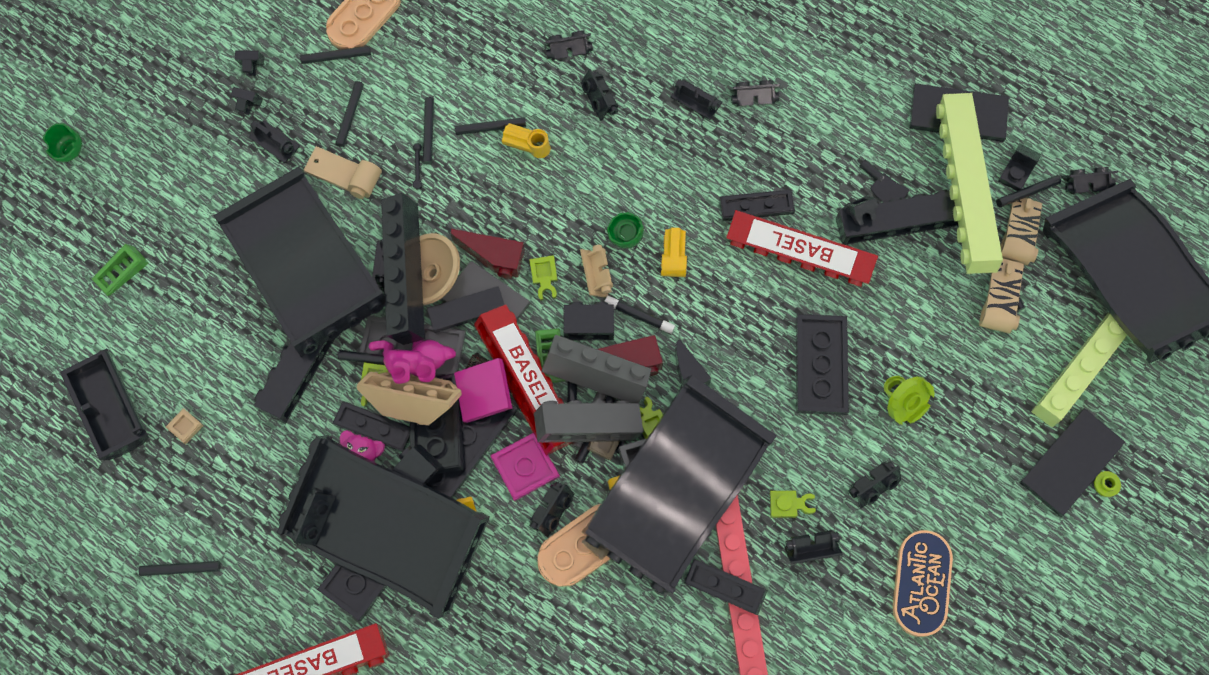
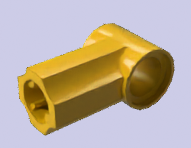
(526, 139)
(674, 258)

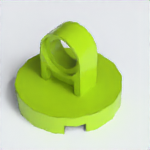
(909, 399)

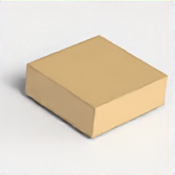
(184, 426)

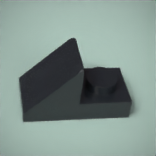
(1019, 167)

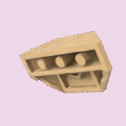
(410, 400)

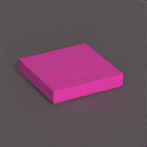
(483, 390)
(524, 467)

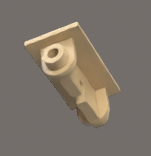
(598, 280)

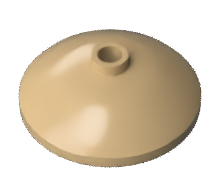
(440, 258)

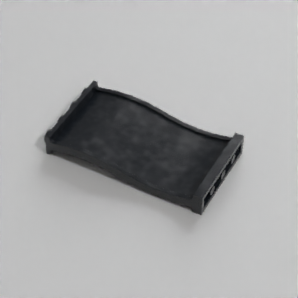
(300, 261)
(1136, 268)
(678, 485)
(387, 525)

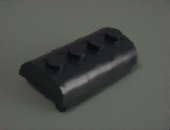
(104, 406)

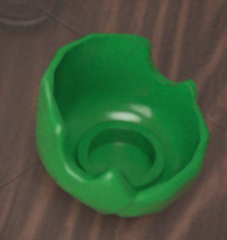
(62, 137)
(629, 227)

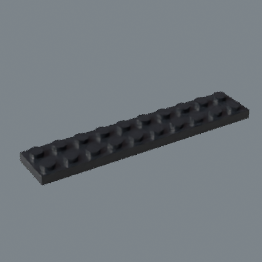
(359, 593)

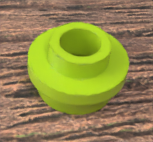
(1102, 489)

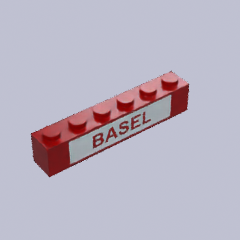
(802, 247)
(522, 367)
(333, 657)

